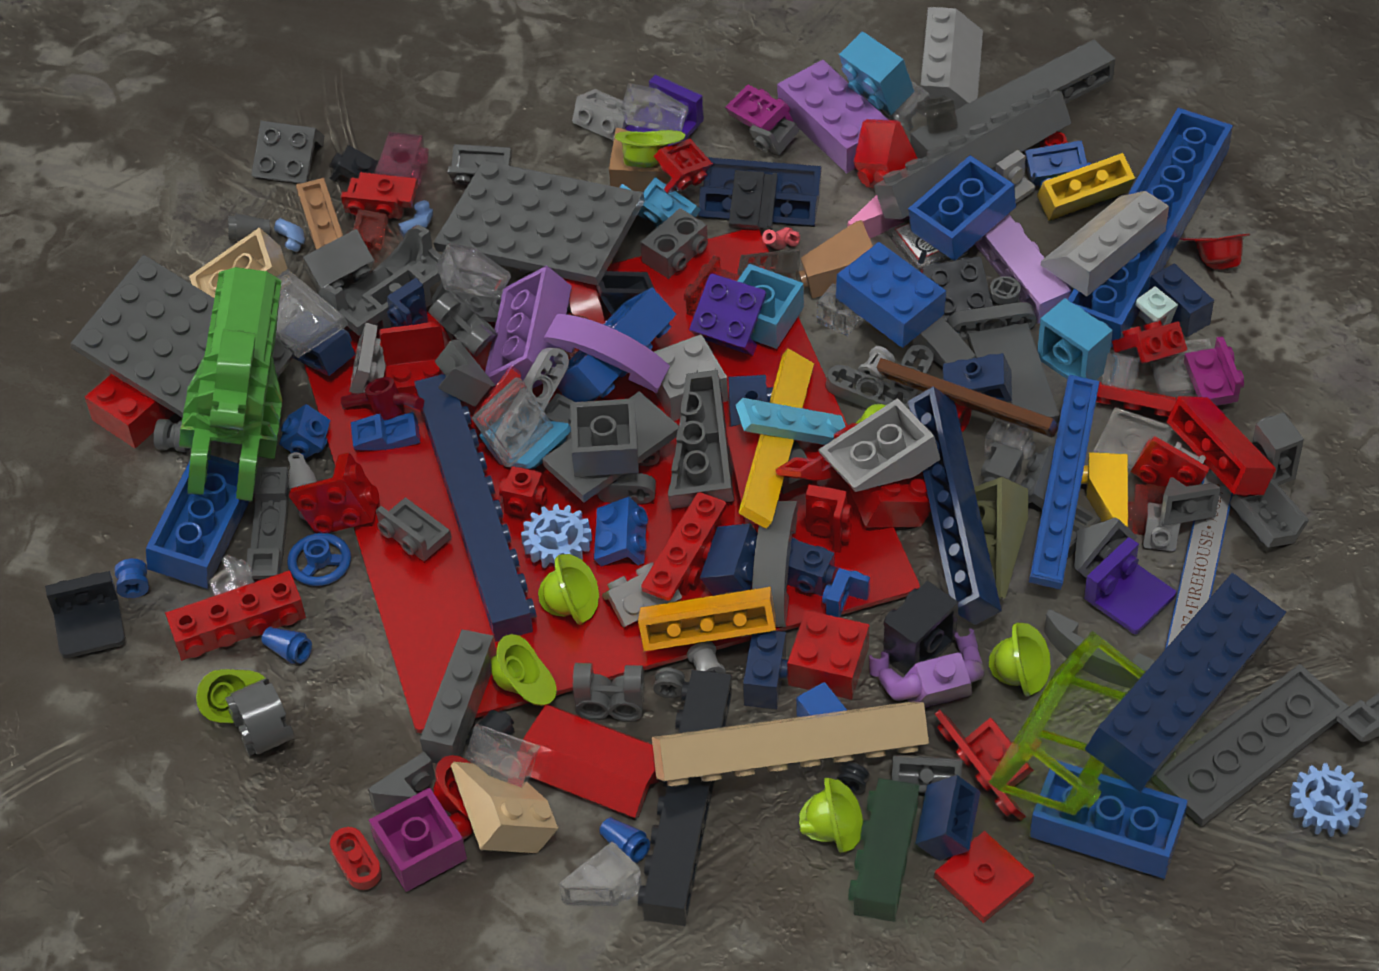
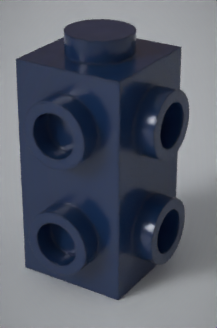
(810, 567)

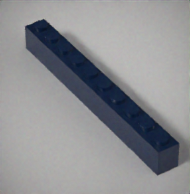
(475, 511)

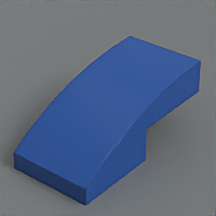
(382, 434)

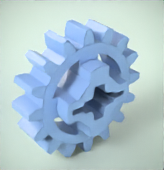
(556, 534)
(1328, 799)

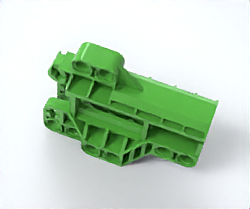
(236, 384)

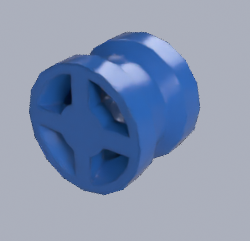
(131, 578)

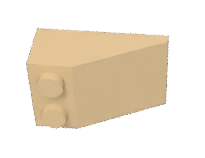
(253, 252)
(504, 813)

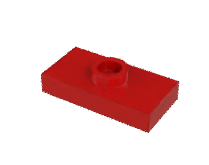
(391, 186)

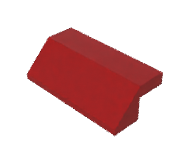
(592, 760)

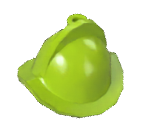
(570, 589)
(1022, 659)
(833, 816)

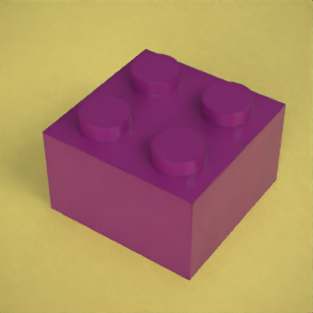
(417, 839)

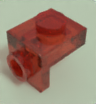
(371, 228)
(1139, 507)

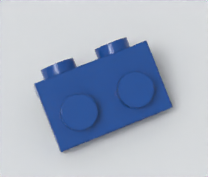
(1054, 161)
(620, 532)

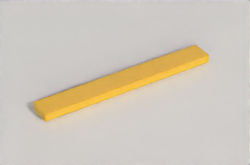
(771, 452)

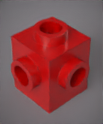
(523, 492)

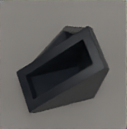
(621, 286)

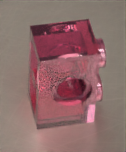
(403, 156)

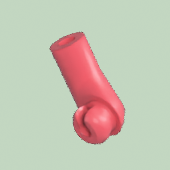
(780, 239)

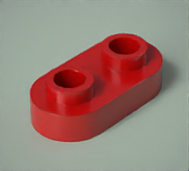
(357, 860)

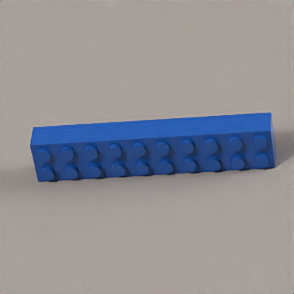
(1179, 177)

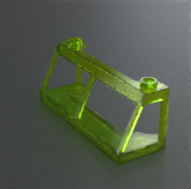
(1027, 743)

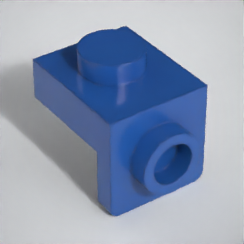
(844, 585)

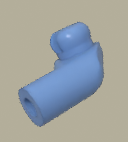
(422, 217)
(293, 232)

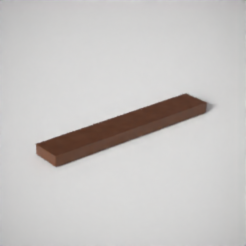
(969, 398)

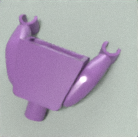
(935, 679)

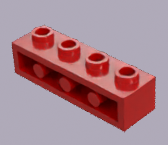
(1226, 448)
(235, 615)

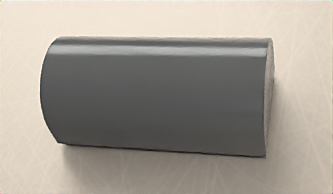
(924, 770)

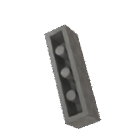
(458, 696)

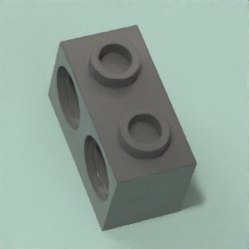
(674, 243)

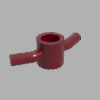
(383, 398)

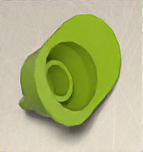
(642, 146)
(521, 671)
(218, 686)

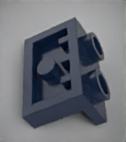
(407, 305)

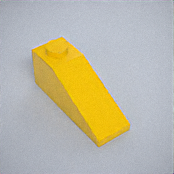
(1107, 485)

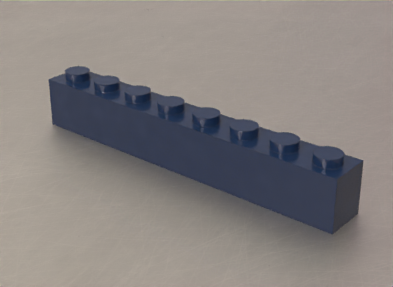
(956, 511)

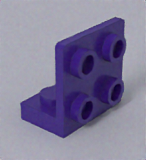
(689, 98)
(728, 313)
(1126, 589)

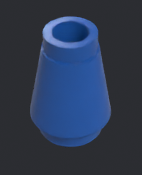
(288, 644)
(627, 838)

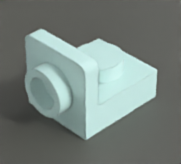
(1156, 306)

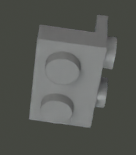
(628, 596)

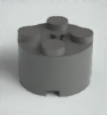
(259, 717)

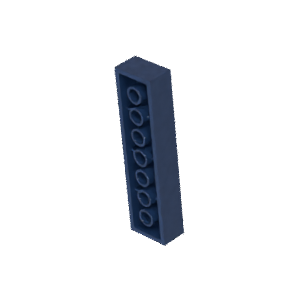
(1185, 682)

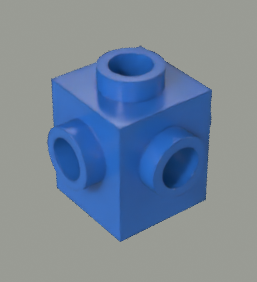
(305, 431)

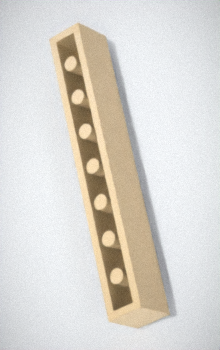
(789, 741)

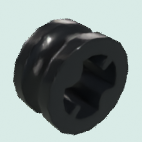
(854, 777)

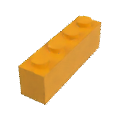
(707, 619)

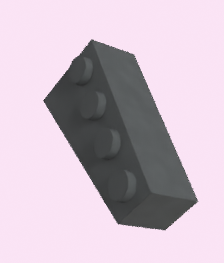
(702, 443)

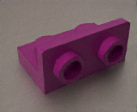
(758, 108)
(1215, 373)

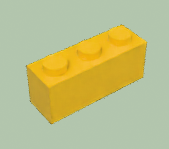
(1085, 186)

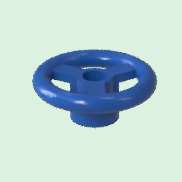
(318, 556)

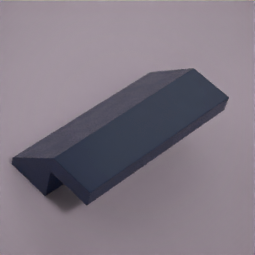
(795, 195)

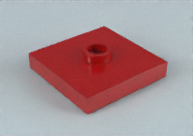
(984, 877)

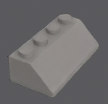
(951, 56)
(1108, 241)

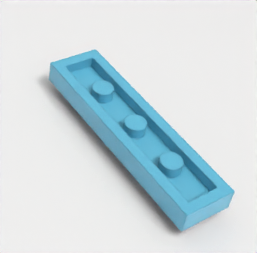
(788, 421)

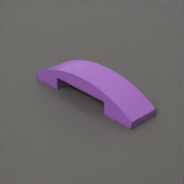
(609, 346)

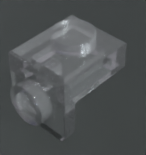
(234, 575)

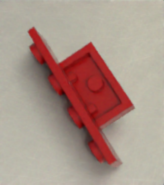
(686, 550)
(985, 750)

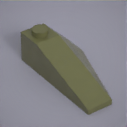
(1004, 519)

